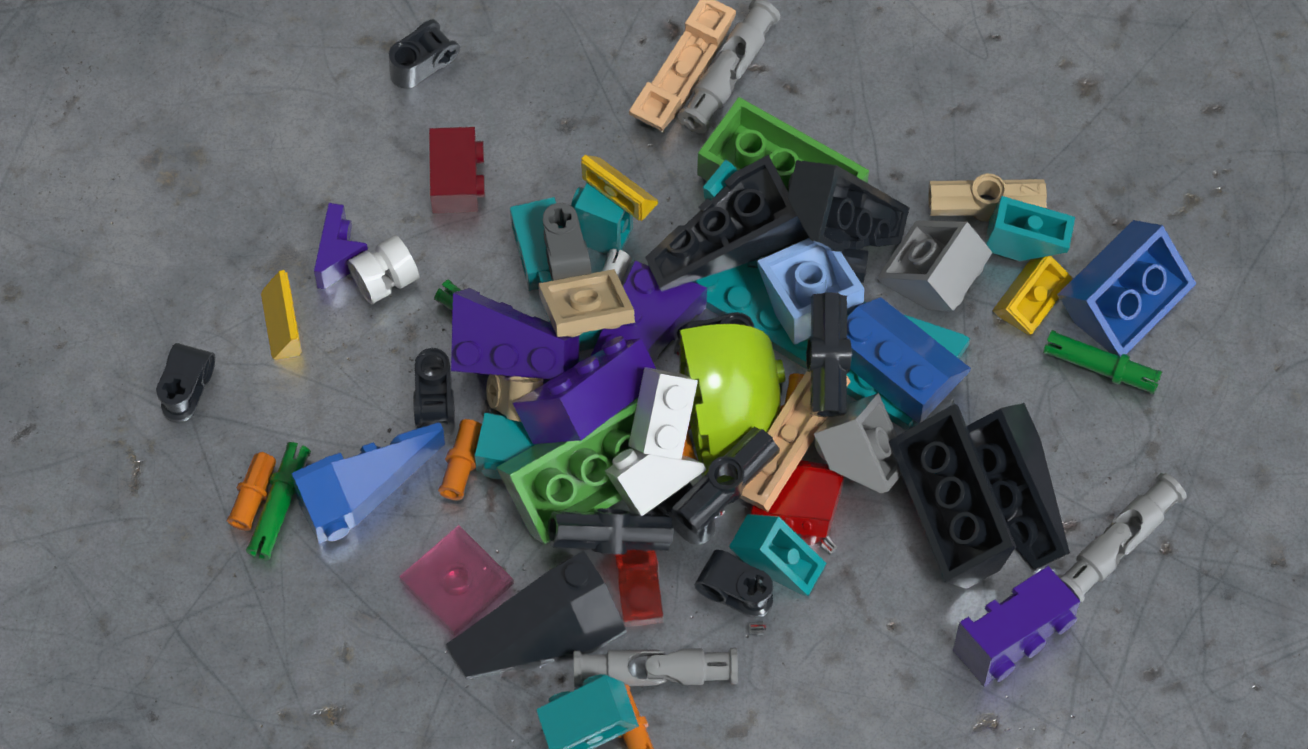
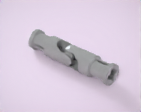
(727, 68)
(1104, 552)
(681, 666)

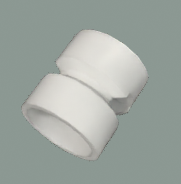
(382, 270)

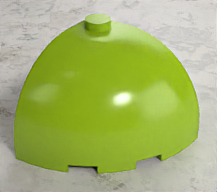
(733, 388)

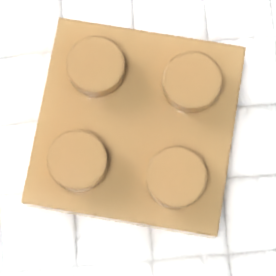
(586, 303)

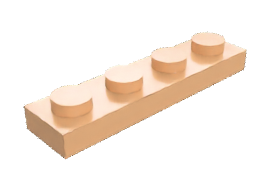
(793, 434)

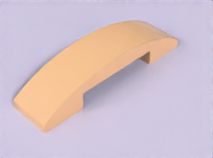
(685, 65)

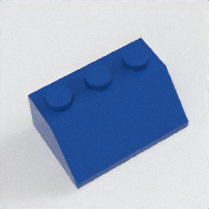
(1128, 287)
(901, 359)

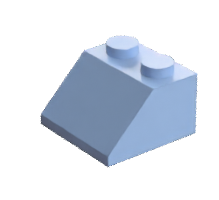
(800, 272)

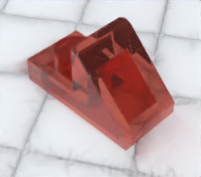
(639, 588)

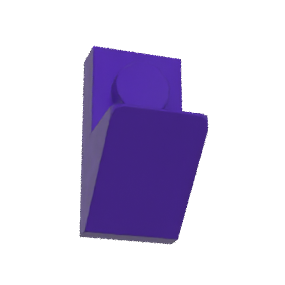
(335, 248)

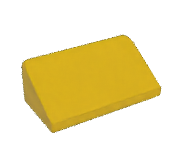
(617, 187)
(1032, 294)
(280, 317)

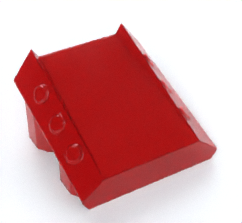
(808, 501)

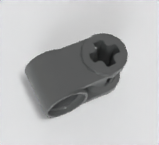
(565, 246)

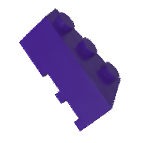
(656, 312)
(506, 342)
(585, 394)
(1016, 626)

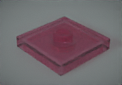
(456, 580)

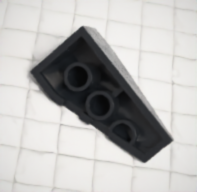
(843, 209)
(734, 228)
(1021, 482)
(546, 620)

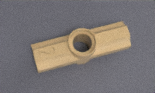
(964, 198)

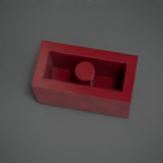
(454, 170)

